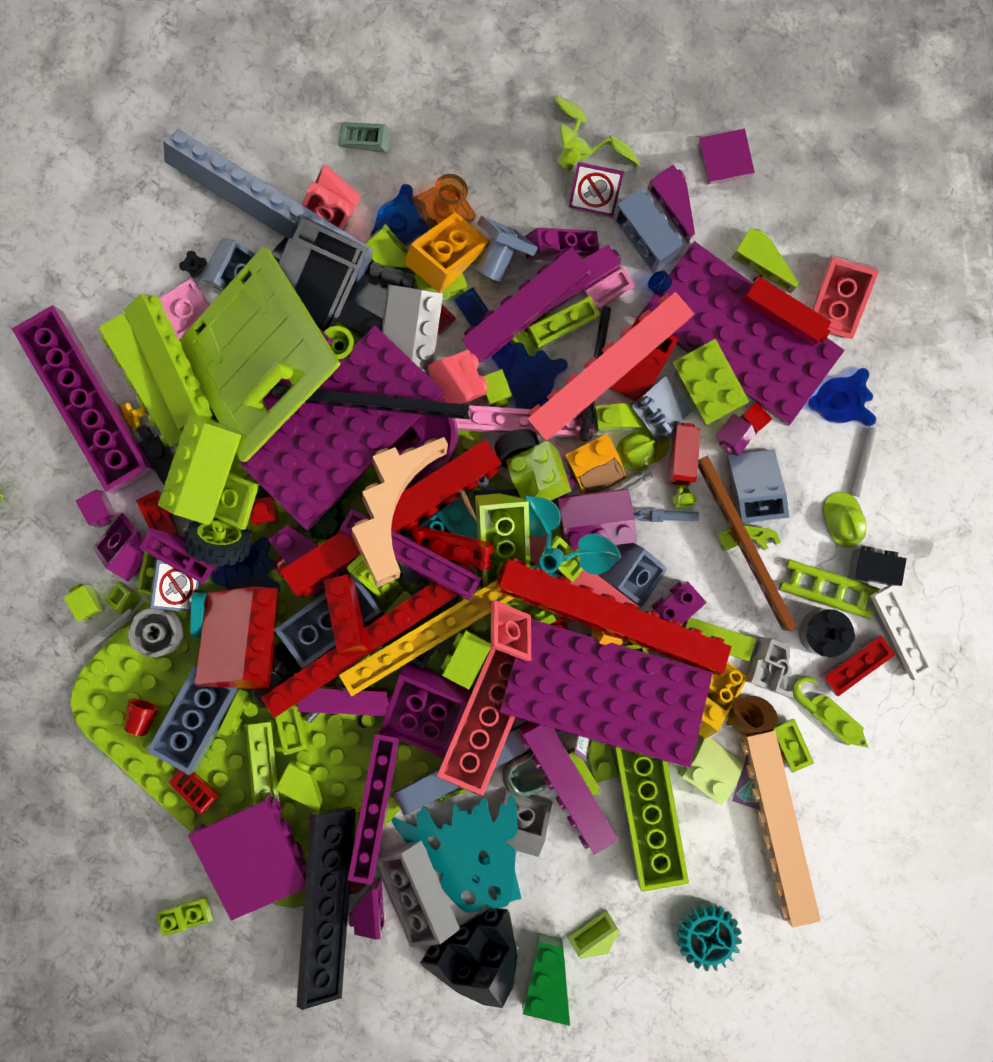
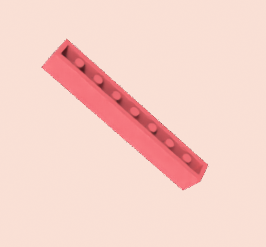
(610, 366)

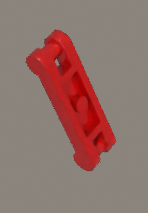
(455, 546)

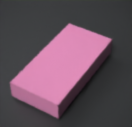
(610, 288)

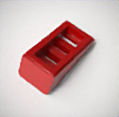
(193, 801)

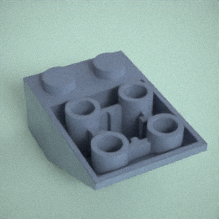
(757, 487)

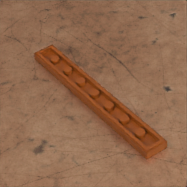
(745, 544)

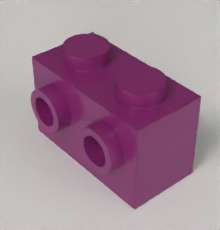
(680, 604)

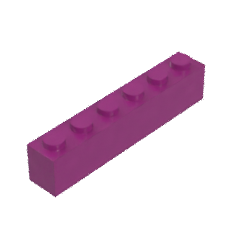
(526, 305)
(569, 785)
(374, 807)

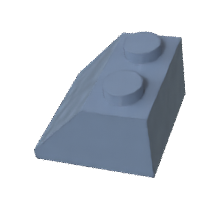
(226, 263)
(635, 573)

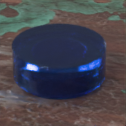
(659, 282)

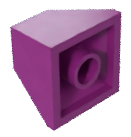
(120, 548)
(368, 912)

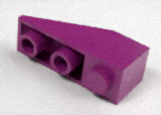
(553, 241)

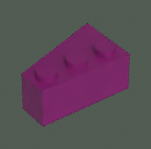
(293, 545)

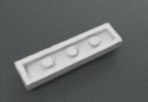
(902, 632)

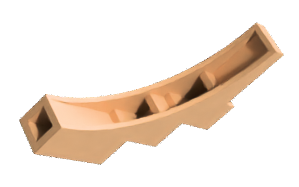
(394, 473)

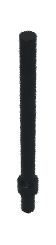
(587, 416)

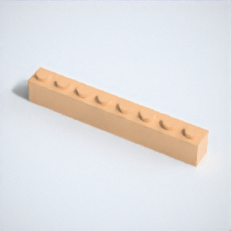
(781, 828)

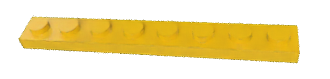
(421, 639)

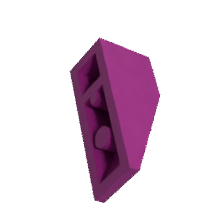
(672, 195)
(172, 551)

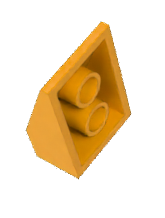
(445, 251)

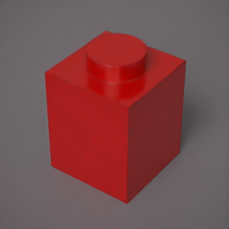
(264, 512)

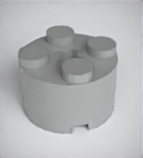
(146, 623)

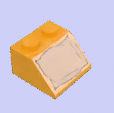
(595, 465)

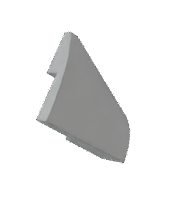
(771, 667)

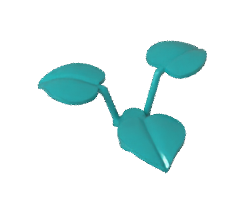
(596, 551)

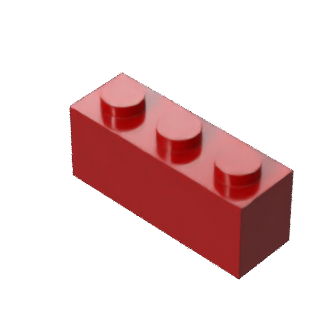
(345, 616)

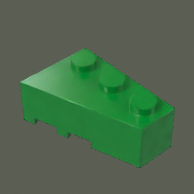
(547, 985)

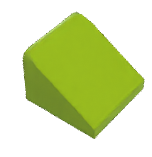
(122, 598)

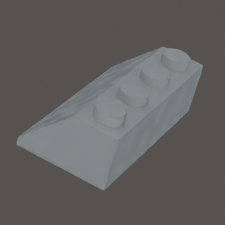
(413, 322)
(417, 895)

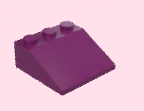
(426, 709)

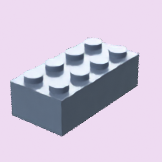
(311, 632)
(191, 724)

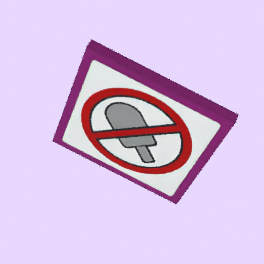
(595, 189)

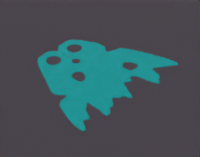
(460, 850)

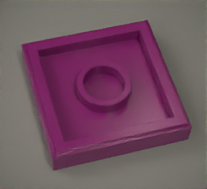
(726, 156)

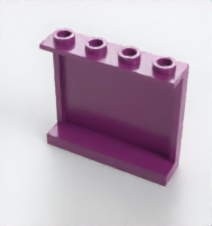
(251, 857)

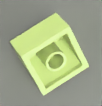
(713, 770)

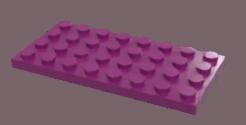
(765, 358)
(330, 447)
(608, 694)

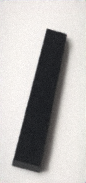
(383, 403)

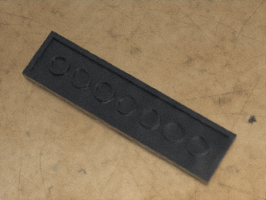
(325, 907)

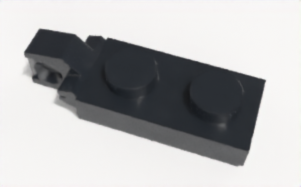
(156, 452)

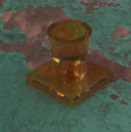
(443, 200)

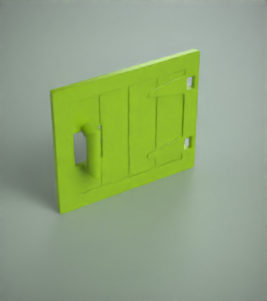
(250, 343)

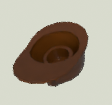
(752, 715)

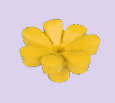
(132, 415)

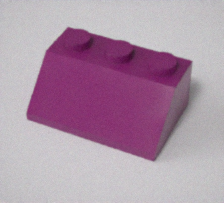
(598, 513)

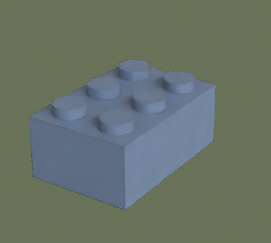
(647, 230)

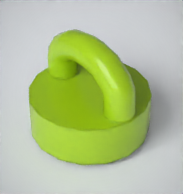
(684, 500)

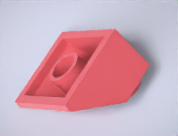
(510, 630)

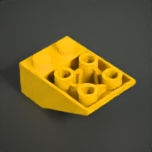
(720, 699)

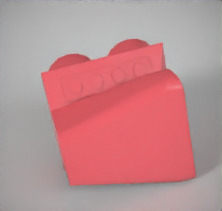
(331, 198)
(458, 377)

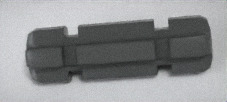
(392, 274)

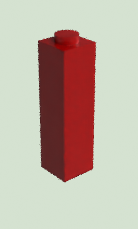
(787, 312)

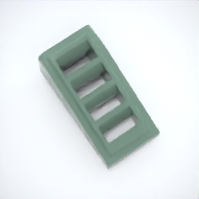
(379, 136)

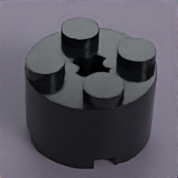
(840, 632)

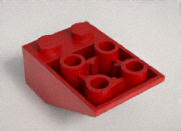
(645, 373)

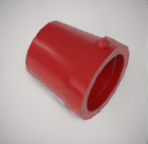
(139, 716)

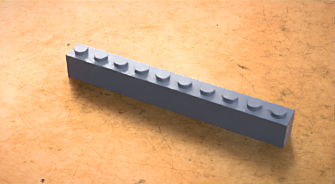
(242, 188)

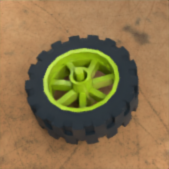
(217, 542)

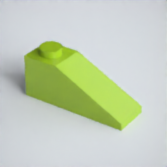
(762, 256)

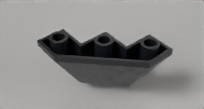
(478, 958)

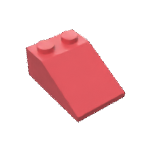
(844, 294)

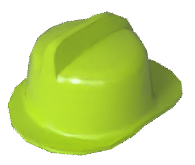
(641, 449)
(845, 519)

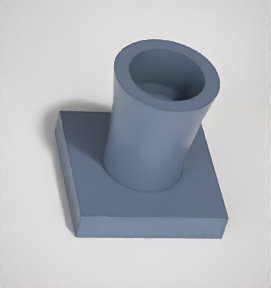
(501, 248)

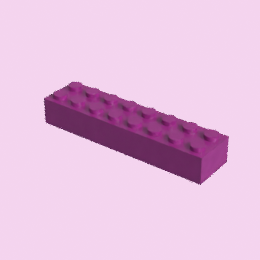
(83, 399)

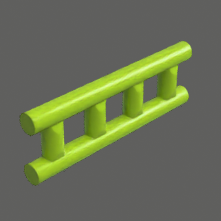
(816, 596)

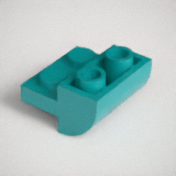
(455, 520)

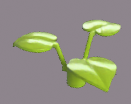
(575, 145)

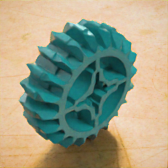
(703, 955)

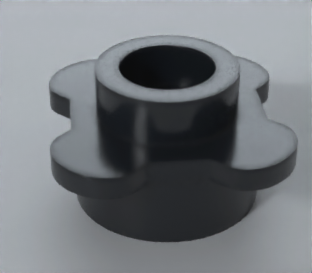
(196, 270)

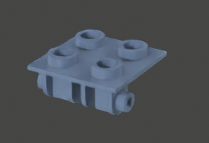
(661, 409)

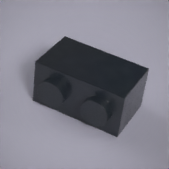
(877, 567)

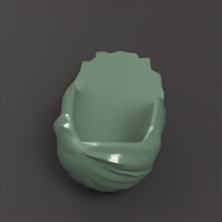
(522, 776)

